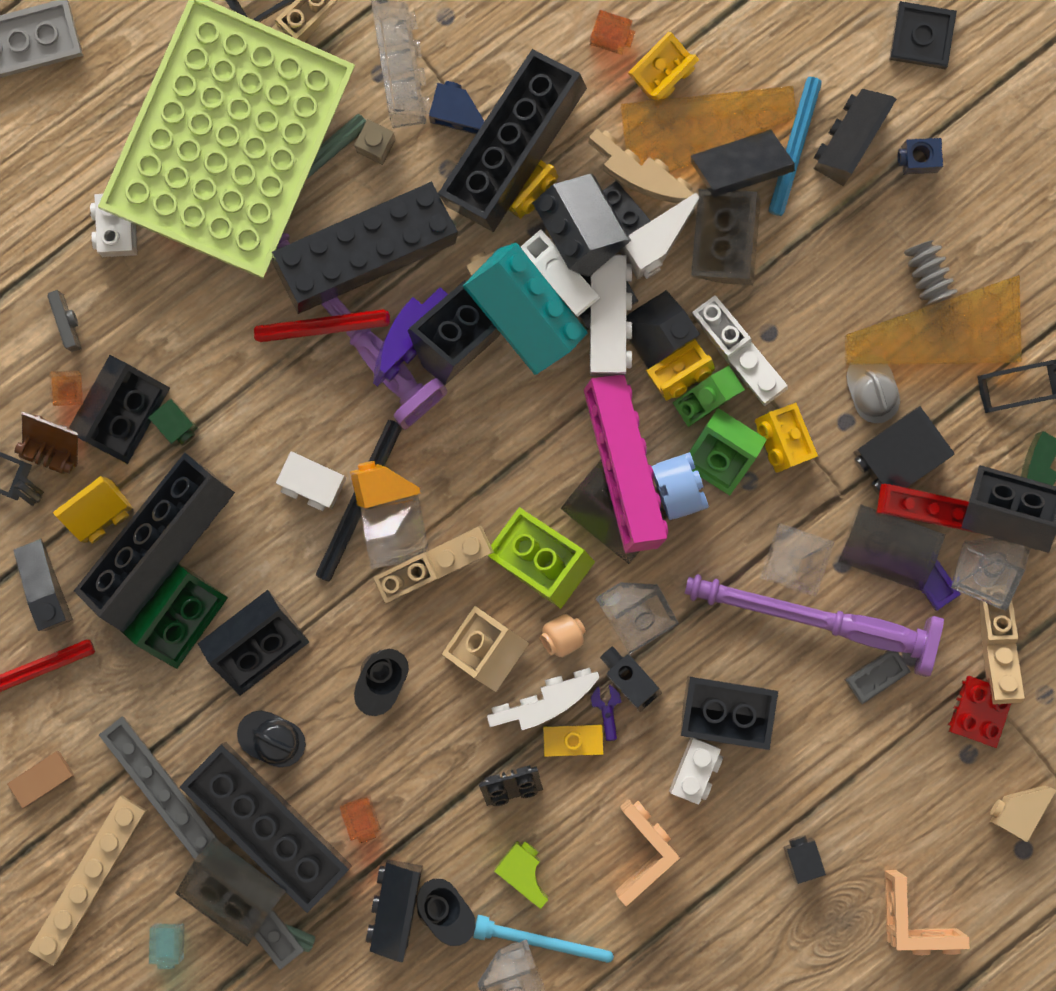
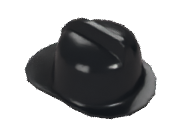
(380, 681)
(271, 738)
(445, 912)

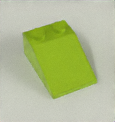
(541, 557)

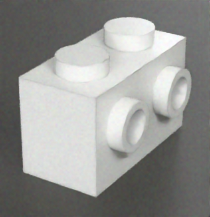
(113, 234)
(310, 480)
(695, 770)

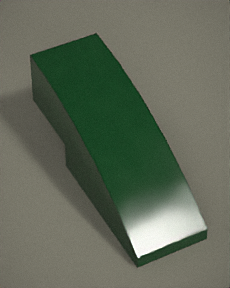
(1039, 459)

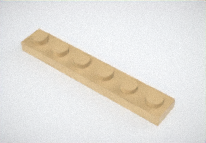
(87, 880)

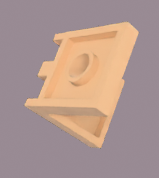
(657, 864)
(917, 940)

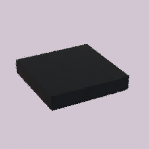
(922, 35)

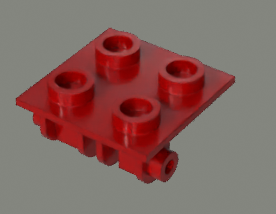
(977, 715)

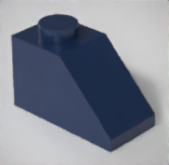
(455, 109)

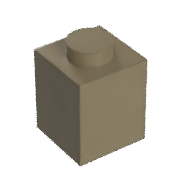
(375, 142)

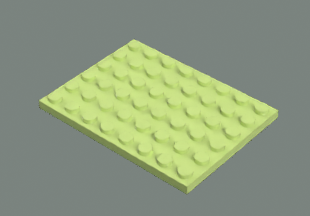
(226, 136)

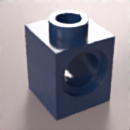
(932, 150)

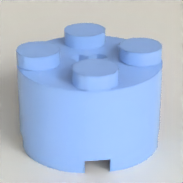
(679, 486)

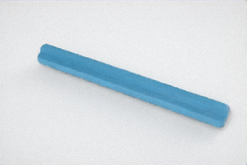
(795, 144)

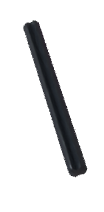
(353, 511)

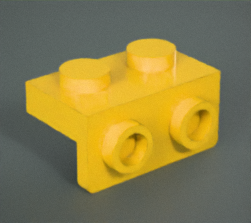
(663, 67)
(539, 181)
(681, 370)

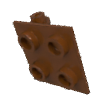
(48, 439)

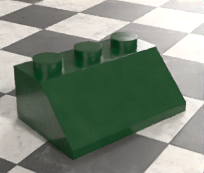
(176, 616)

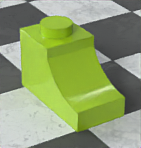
(519, 870)

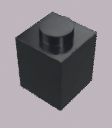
(804, 859)

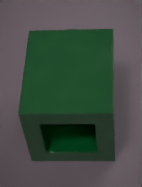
(174, 423)

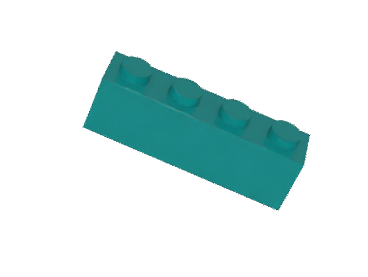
(525, 308)

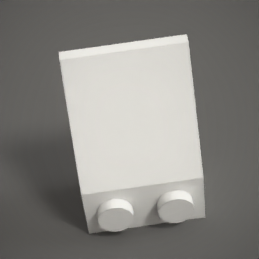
(655, 239)

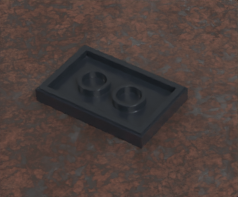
(742, 163)

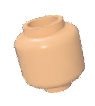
(562, 635)

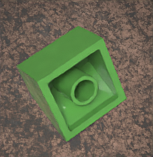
(725, 451)

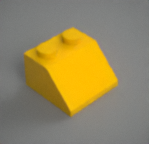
(94, 510)

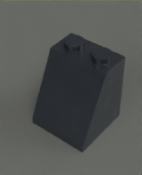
(903, 451)

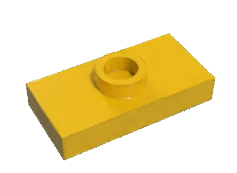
(573, 740)

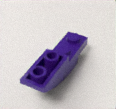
(398, 344)

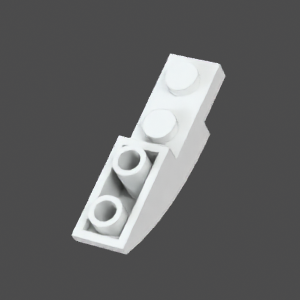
(739, 351)
(557, 697)

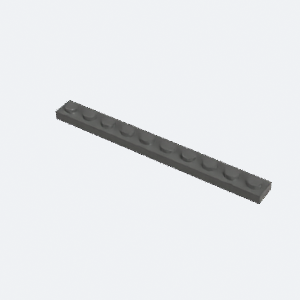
(186, 822)

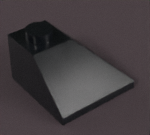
(660, 329)

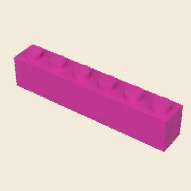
(625, 463)

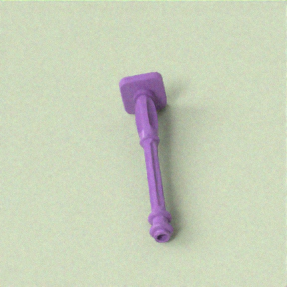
(415, 397)
(857, 628)

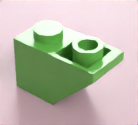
(708, 395)

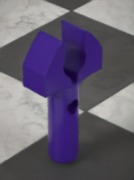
(607, 711)

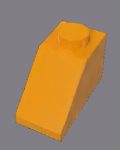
(379, 485)

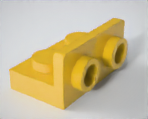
(786, 436)

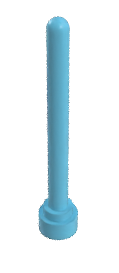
(486, 929)

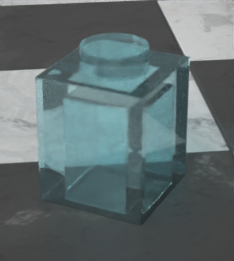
(166, 945)

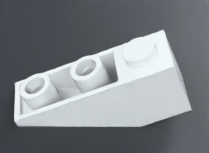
(567, 283)

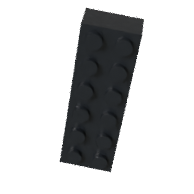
(512, 140)
(364, 247)
(153, 542)
(265, 826)

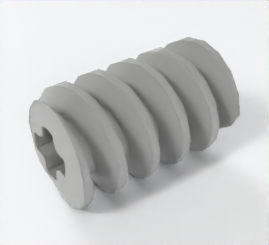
(930, 272)

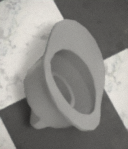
(873, 391)

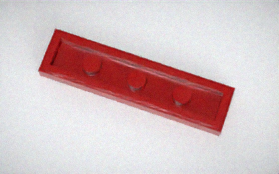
(922, 506)

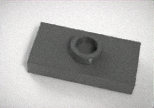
(65, 320)
(877, 676)

